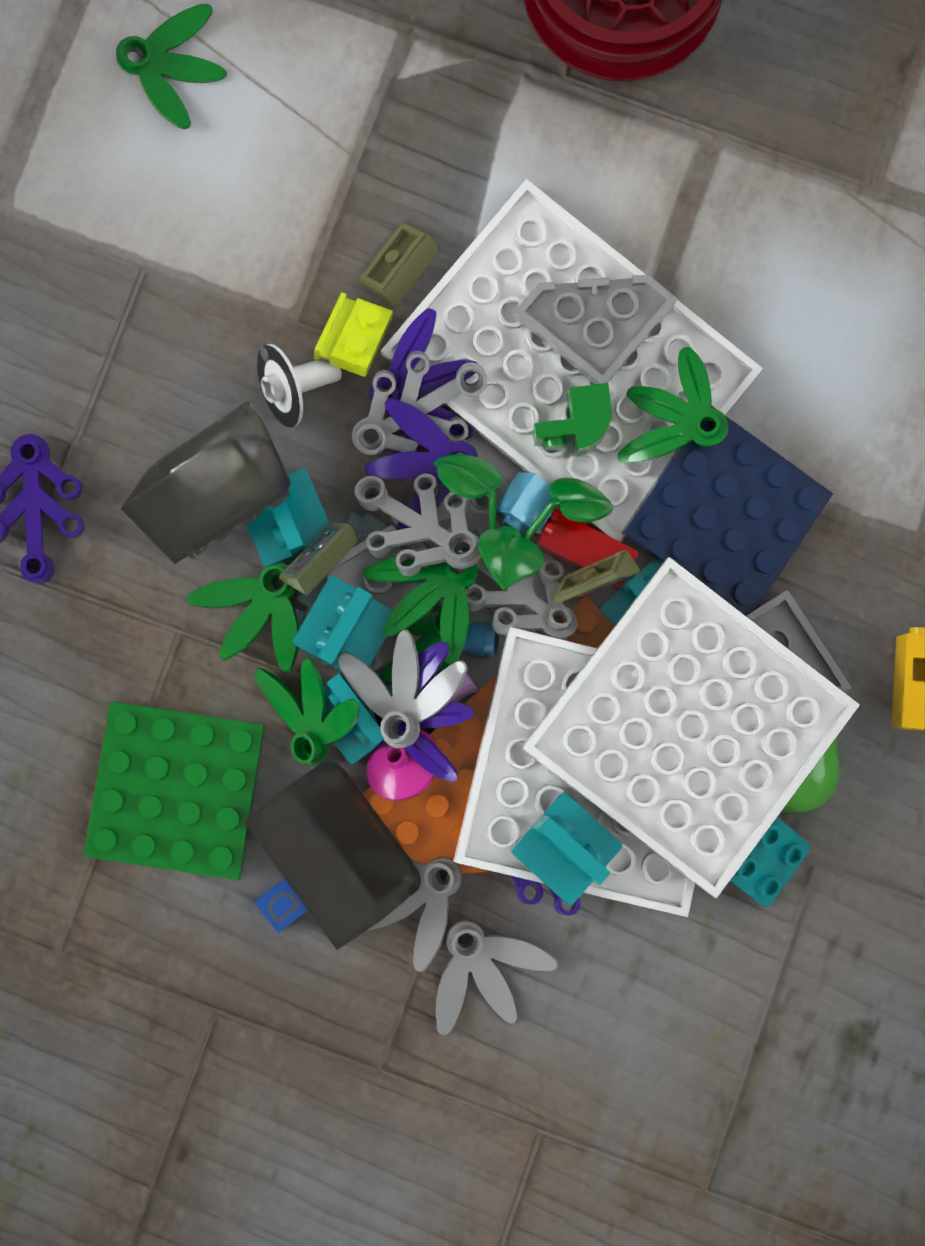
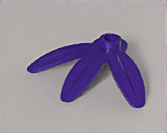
(417, 339)
(414, 463)
(423, 749)

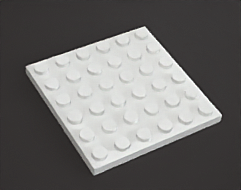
(691, 727)
(516, 789)

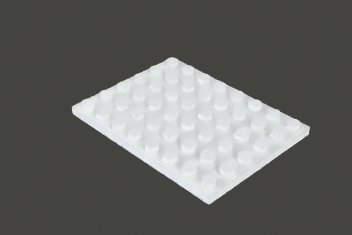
(529, 381)

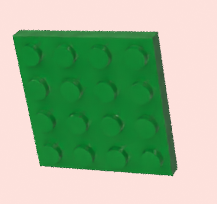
(174, 791)

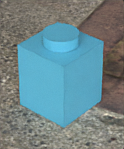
(524, 501)

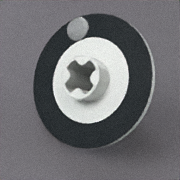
(284, 384)

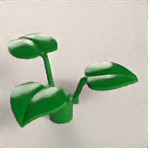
(504, 550)

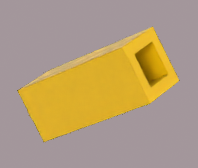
(909, 681)

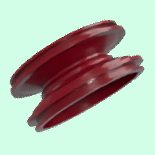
(622, 36)

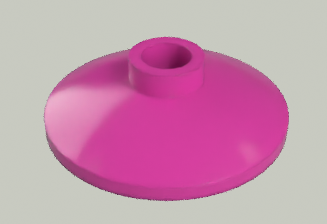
(396, 779)

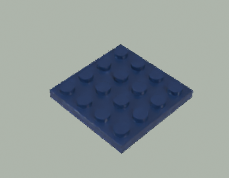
(728, 514)

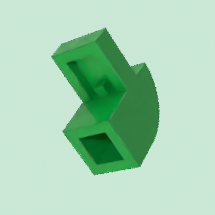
(587, 422)

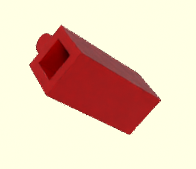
(578, 543)

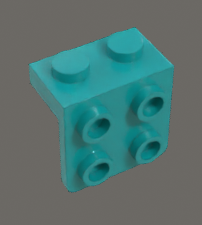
(771, 863)

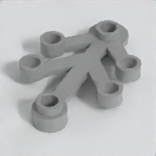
(427, 403)
(421, 527)
(523, 595)

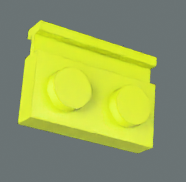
(353, 334)

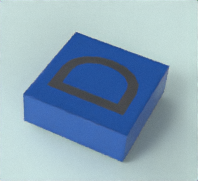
(281, 905)

